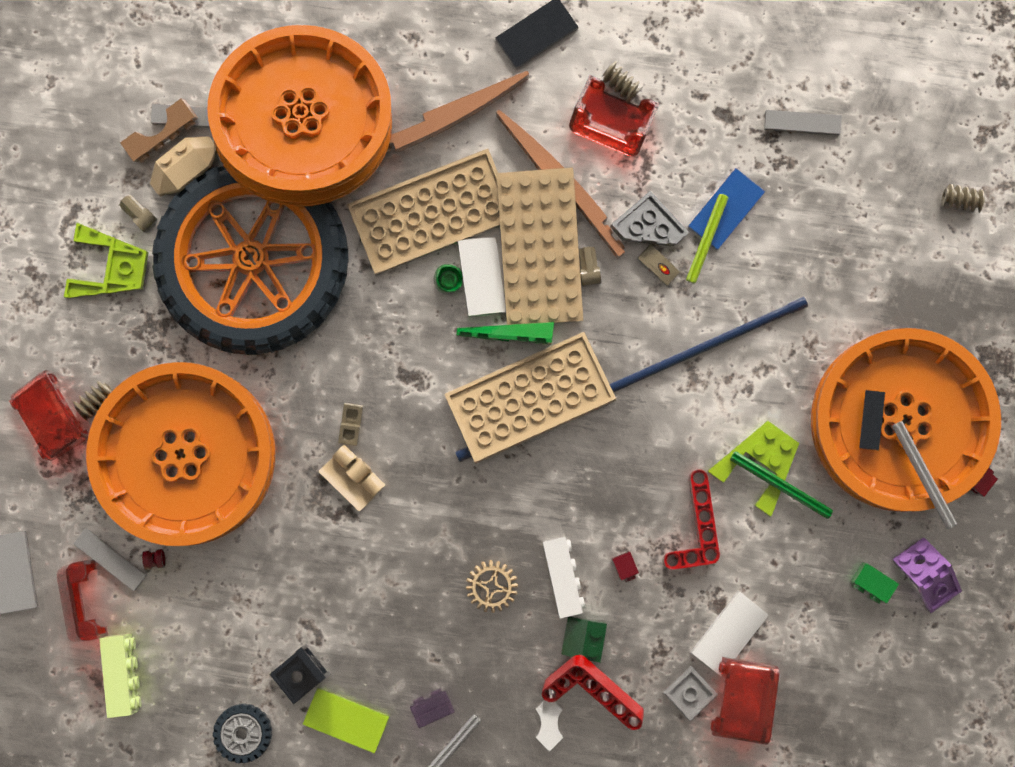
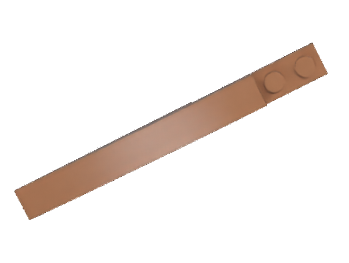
(453, 113)
(544, 160)

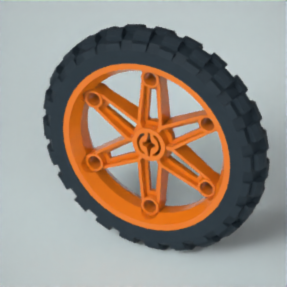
(222, 330)

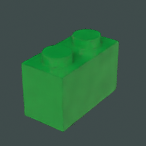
(874, 583)

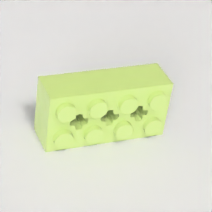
(120, 675)

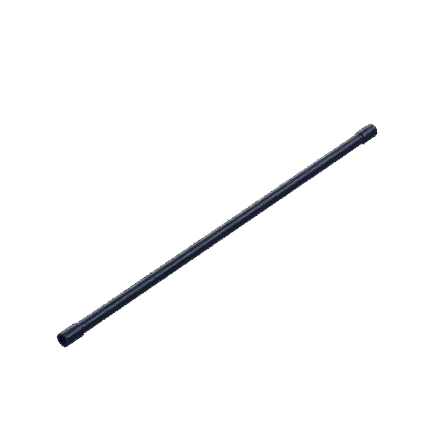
(791, 307)

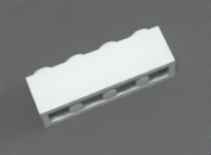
(562, 577)

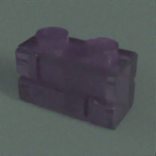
(432, 708)

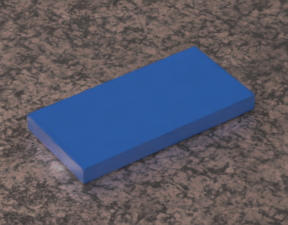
(741, 195)

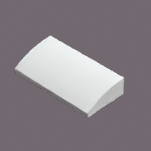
(482, 276)
(729, 631)

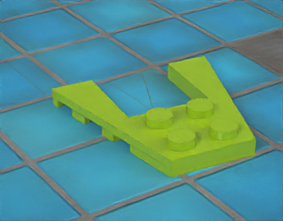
(124, 266)
(770, 448)

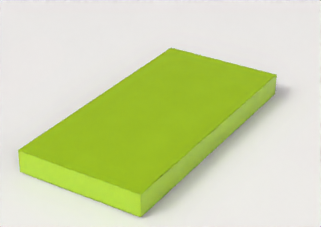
(346, 720)

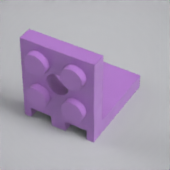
(931, 575)

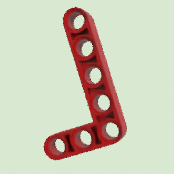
(700, 528)
(615, 701)

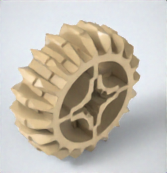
(487, 603)

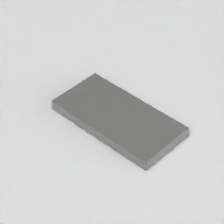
(16, 575)

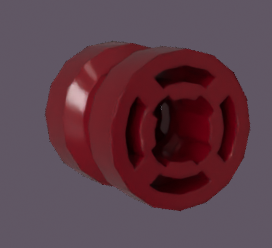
(153, 559)

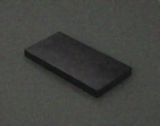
(536, 33)

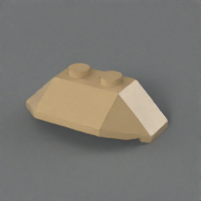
(182, 164)

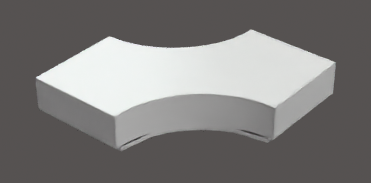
(549, 733)

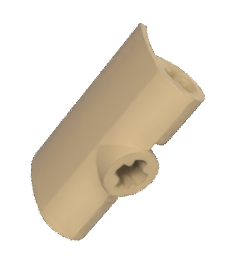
(352, 478)

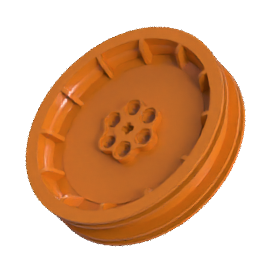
(306, 164)
(932, 373)
(134, 430)

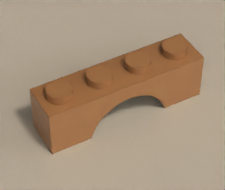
(178, 117)

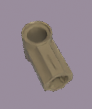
(141, 216)
(589, 270)

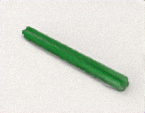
(781, 485)

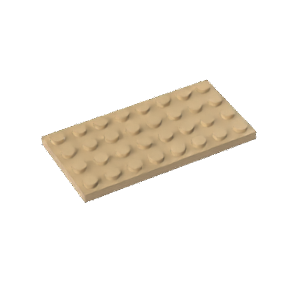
(428, 212)
(540, 246)
(530, 397)

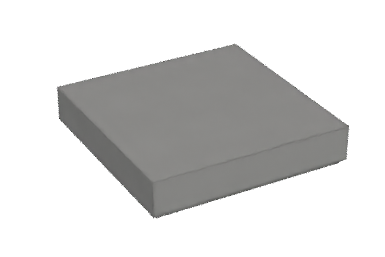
(690, 693)

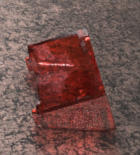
(612, 119)
(48, 416)
(72, 604)
(747, 701)

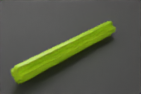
(707, 238)

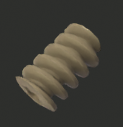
(621, 82)
(964, 197)
(92, 400)

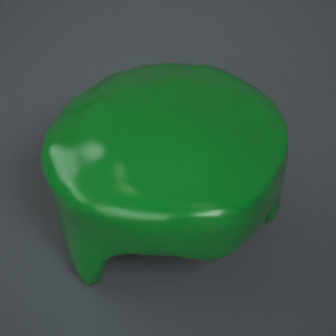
(448, 279)

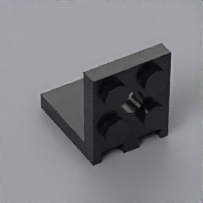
(310, 668)

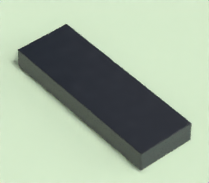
(872, 420)

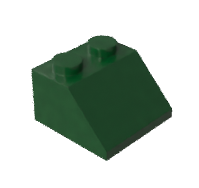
(584, 638)

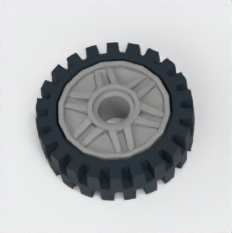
(231, 744)

